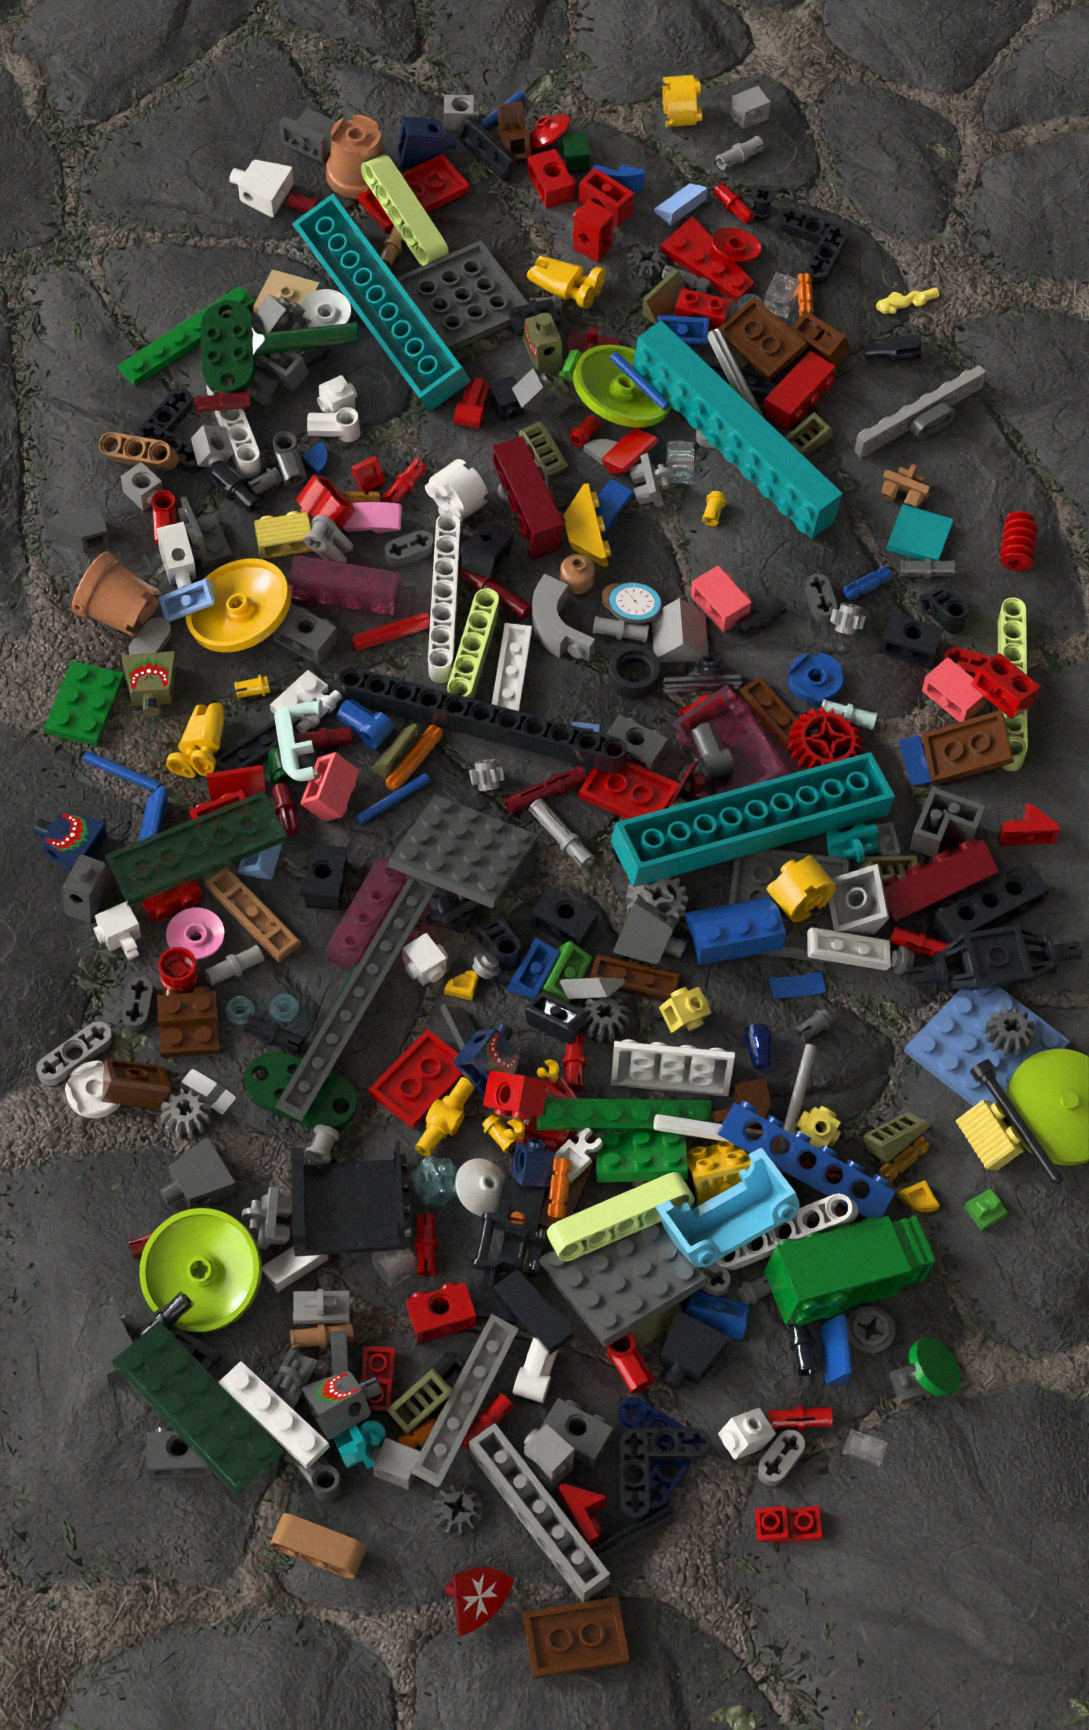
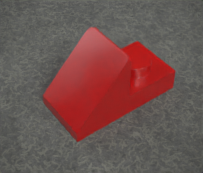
(1034, 830)
(578, 1505)

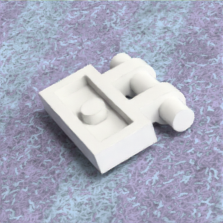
(307, 689)

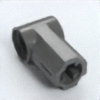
(289, 459)
(714, 759)
(316, 1473)

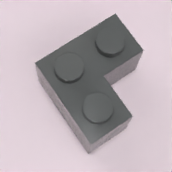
(945, 816)

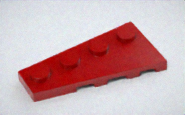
(693, 250)

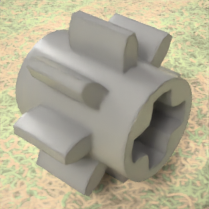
(848, 618)
(487, 774)

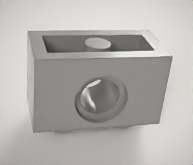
(548, 1456)

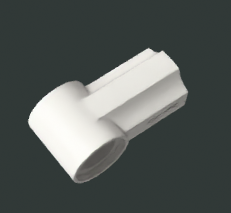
(340, 424)
(535, 1376)

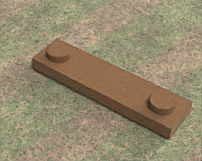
(252, 914)

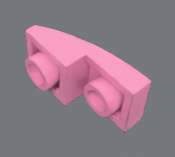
(375, 516)

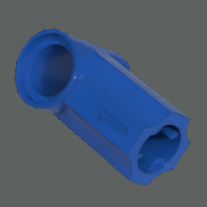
(370, 727)

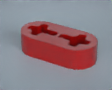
(967, 659)

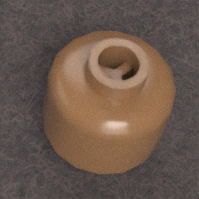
(578, 573)

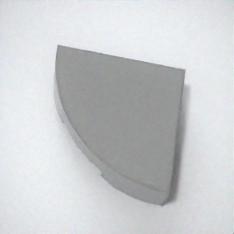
(599, 448)

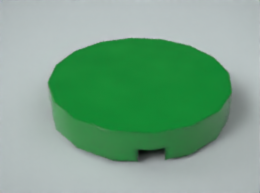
(935, 1367)

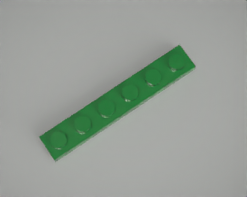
(173, 343)
(616, 1114)

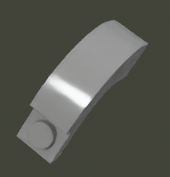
(550, 630)

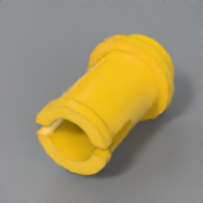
(715, 502)
(254, 687)
(495, 1127)

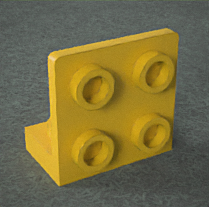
(716, 1168)

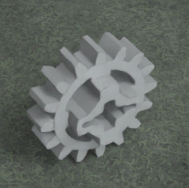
(659, 891)

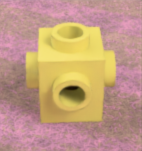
(685, 1009)
(826, 1120)

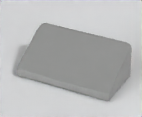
(590, 987)

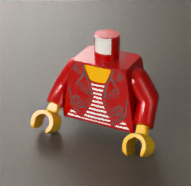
(527, 1129)

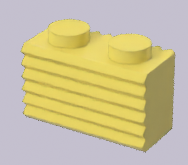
(282, 534)
(990, 1134)

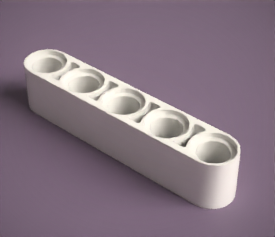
(241, 438)
(828, 1221)

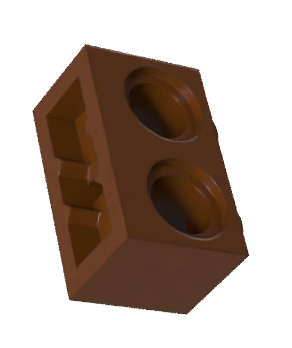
(822, 338)

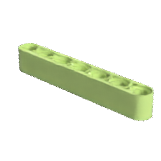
(1016, 650)

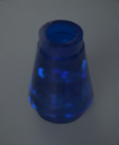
(758, 1043)

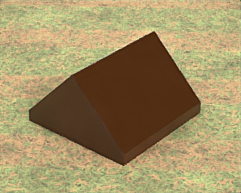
(134, 1084)

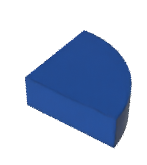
(316, 458)

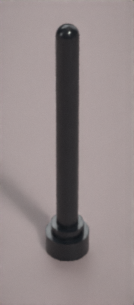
(985, 1074)

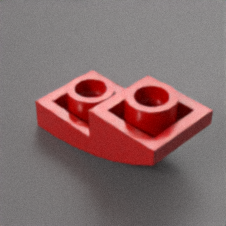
(380, 1364)
(789, 1525)

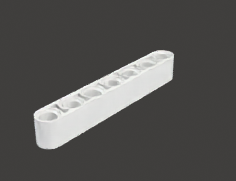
(444, 608)

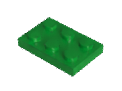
(84, 703)
(640, 1156)

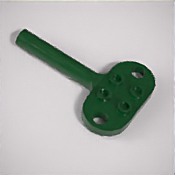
(233, 346)
(281, 1070)

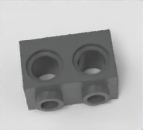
(280, 315)

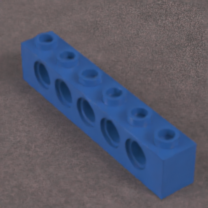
(734, 1131)

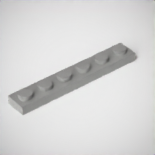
(899, 423)
(464, 1401)

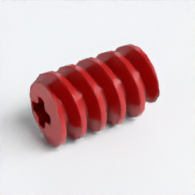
(1018, 541)

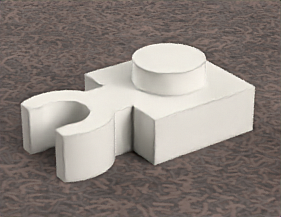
(578, 1153)

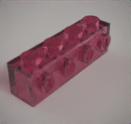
(344, 584)
(365, 914)

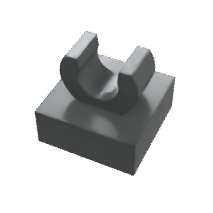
(906, 1384)

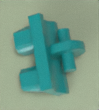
(854, 843)
(355, 1441)

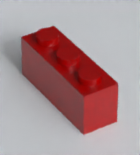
(799, 391)

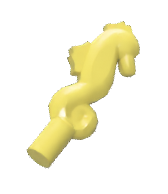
(897, 301)

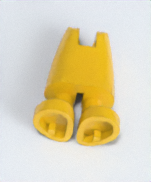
(564, 278)
(199, 742)

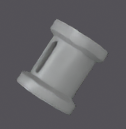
(322, 1144)

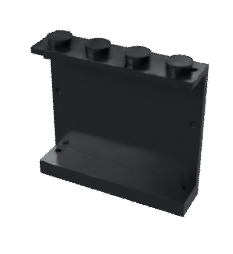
(349, 1205)

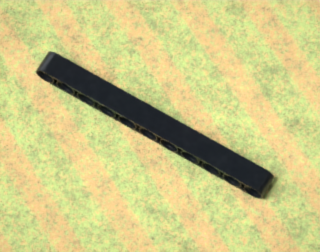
(492, 728)

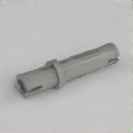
(568, 841)

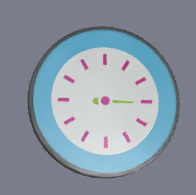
(634, 602)

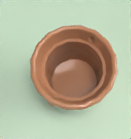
(351, 146)
(115, 596)

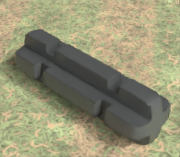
(690, 280)

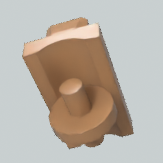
(907, 482)

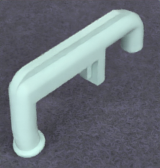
(288, 747)

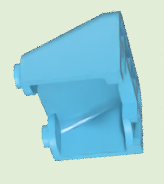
(733, 1216)

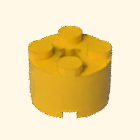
(681, 100)
(802, 888)

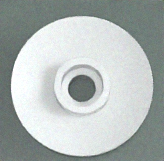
(329, 303)
(472, 1187)

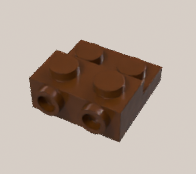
(188, 1023)

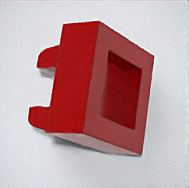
(368, 474)

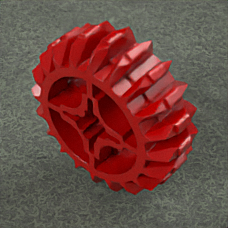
(832, 736)

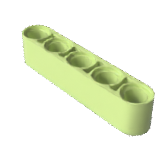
(404, 209)
(474, 639)
(617, 1217)

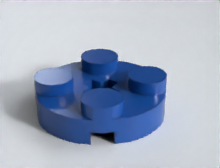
(808, 690)

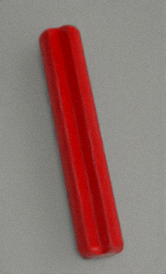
(391, 631)

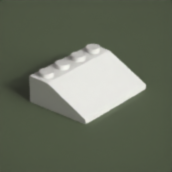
(672, 1068)

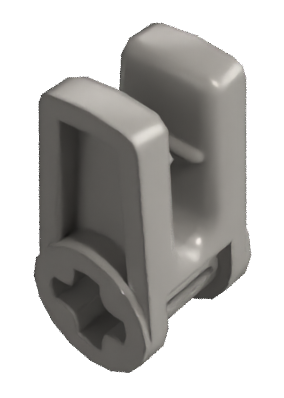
(327, 542)

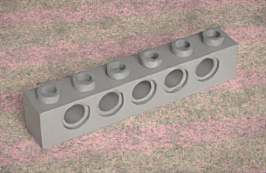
(539, 1513)

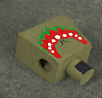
(543, 335)
(150, 679)

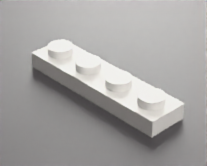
(512, 666)
(274, 1415)

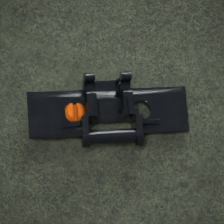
(521, 1247)

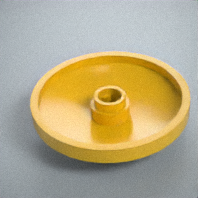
(248, 606)

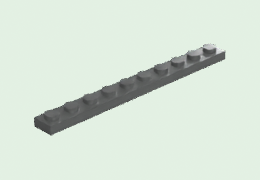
(355, 998)

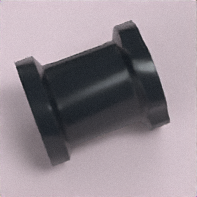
(762, 198)

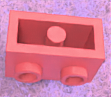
(721, 598)
(952, 690)
(331, 788)

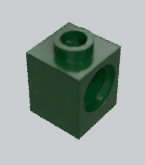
(575, 152)

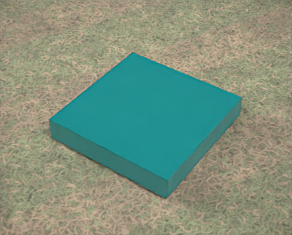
(919, 534)

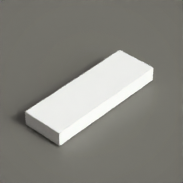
(848, 948)

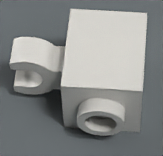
(118, 928)

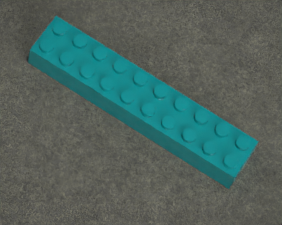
(382, 303)
(737, 430)
(751, 819)

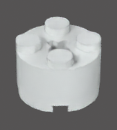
(457, 490)

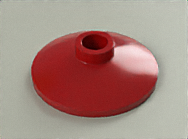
(548, 130)
(736, 244)

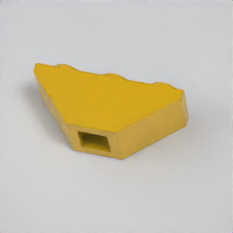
(585, 527)

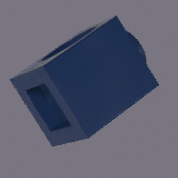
(533, 1163)

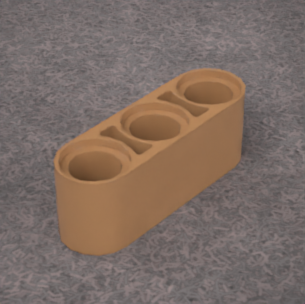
(129, 444)
(318, 1546)

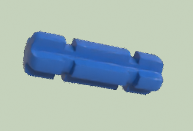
(867, 583)

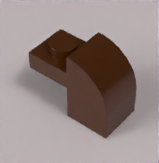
(512, 129)
(753, 1092)

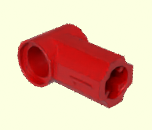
(471, 409)
(163, 516)
(631, 1365)

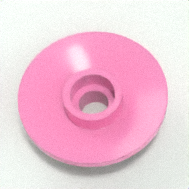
(194, 923)

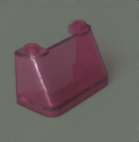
(740, 732)

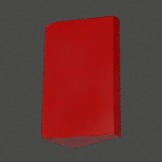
(628, 451)
(247, 779)

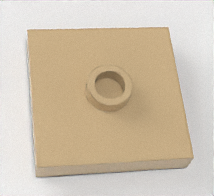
(286, 285)

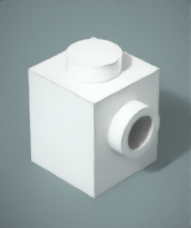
(336, 395)
(424, 960)
(746, 1433)

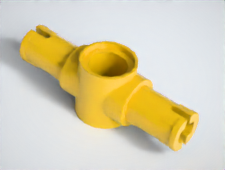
(444, 1117)

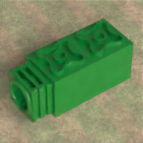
(847, 1267)

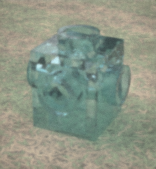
(435, 1180)

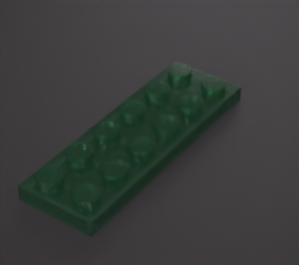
(195, 848)
(198, 1409)

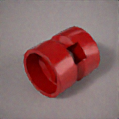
(178, 970)

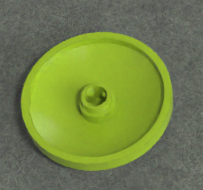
(611, 391)
(1054, 1102)
(209, 1261)

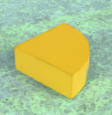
(463, 985)
(919, 1198)

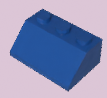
(736, 930)

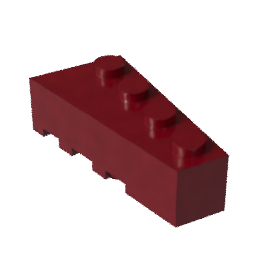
(529, 496)
(938, 878)

